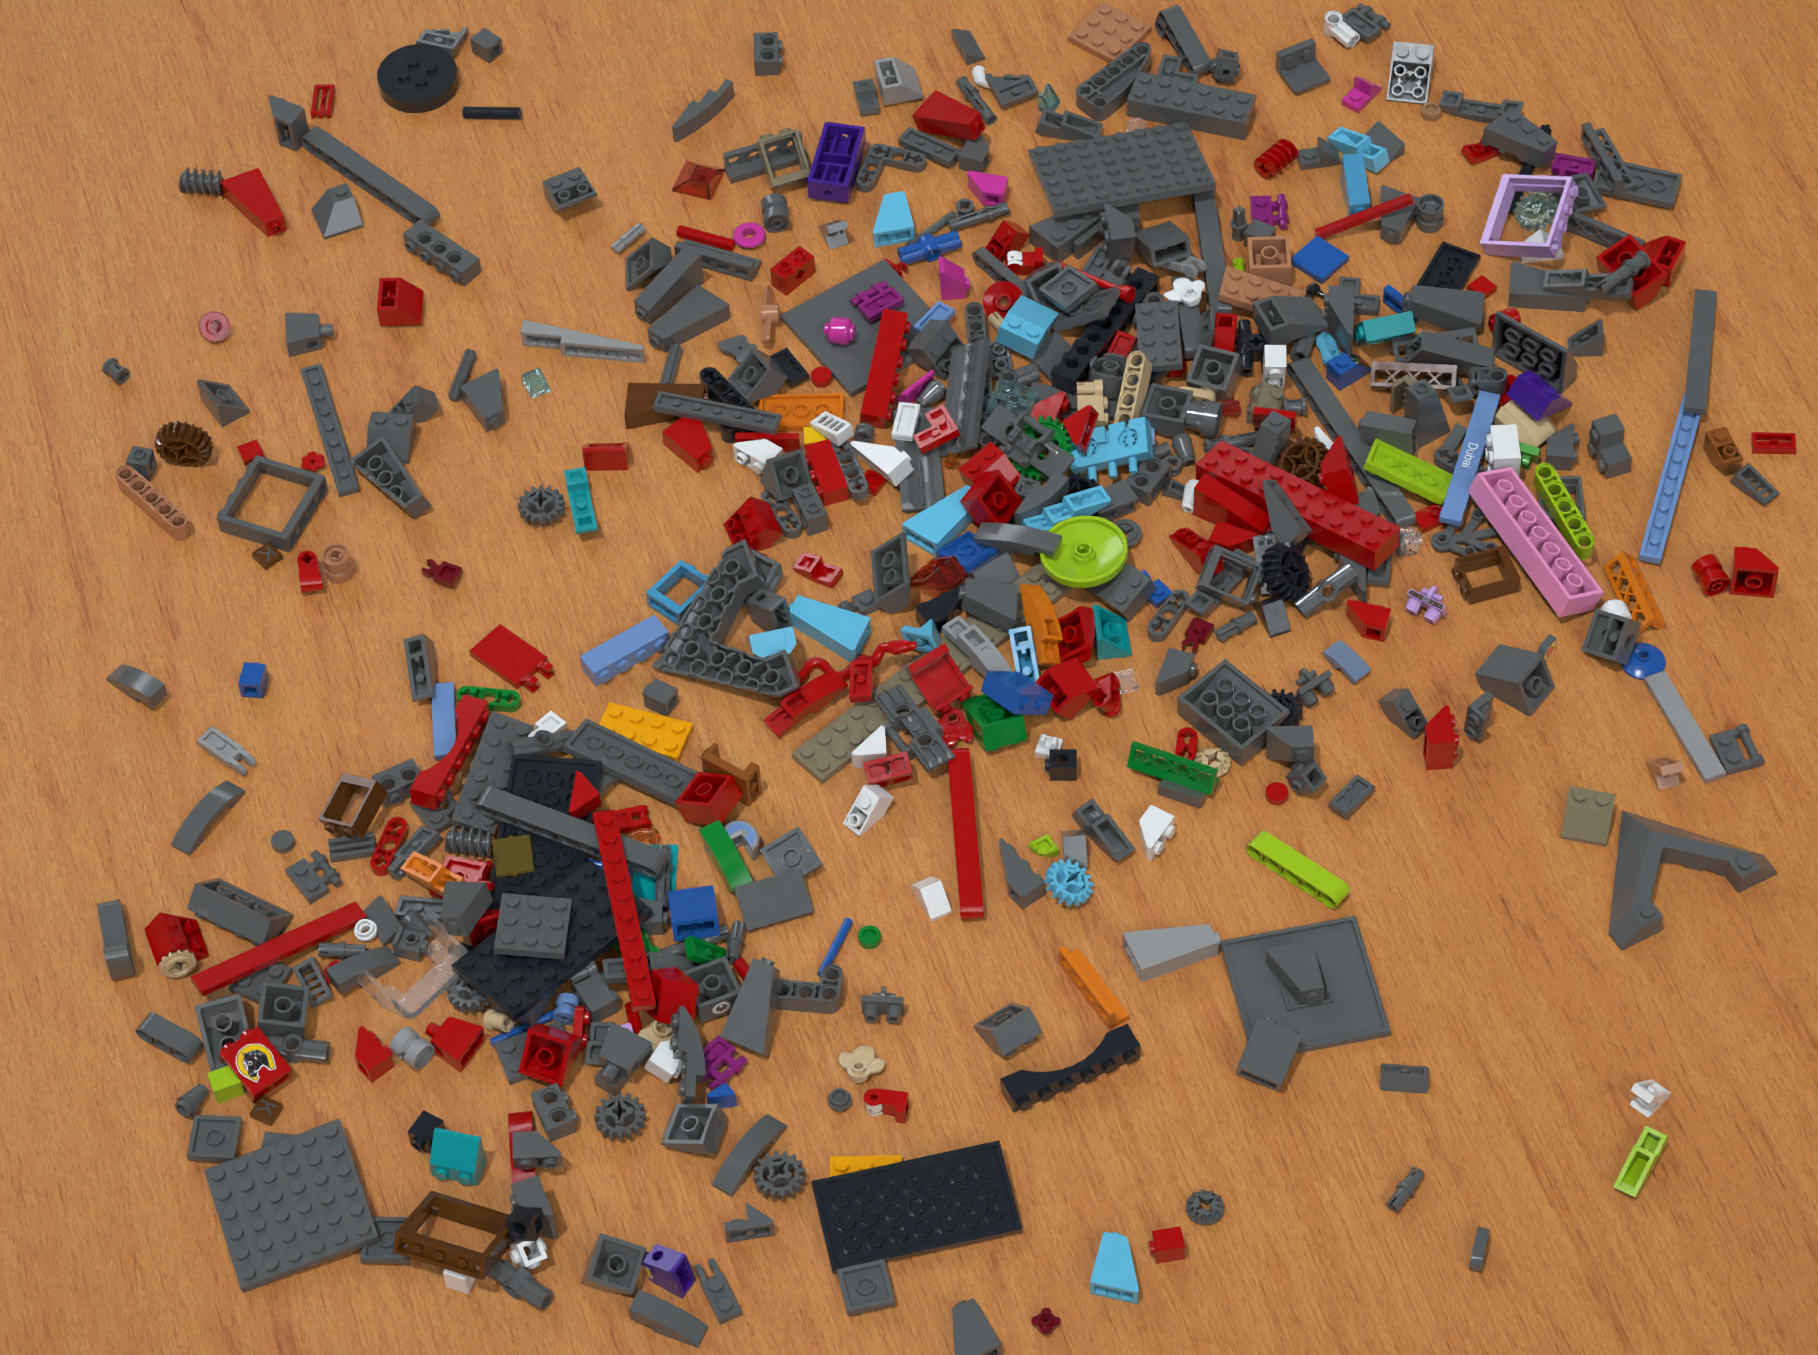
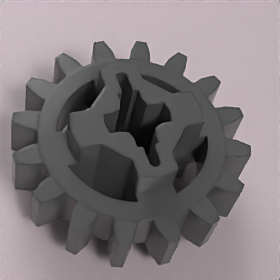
(541, 505)
(462, 997)
(608, 1117)
(779, 1175)

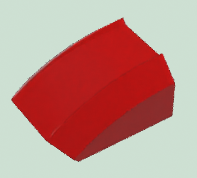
(1077, 634)

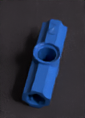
(929, 247)

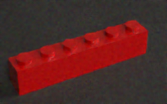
(883, 368)

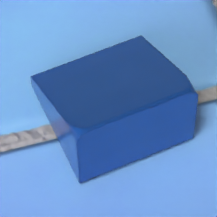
(723, 1096)

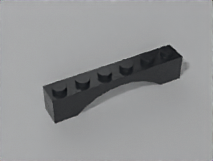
(1029, 1087)

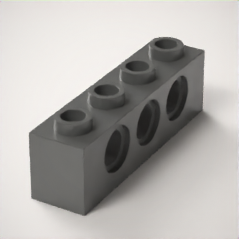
(442, 253)

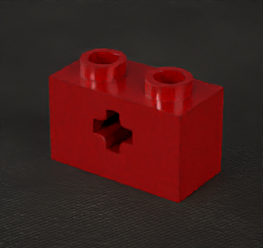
(792, 270)

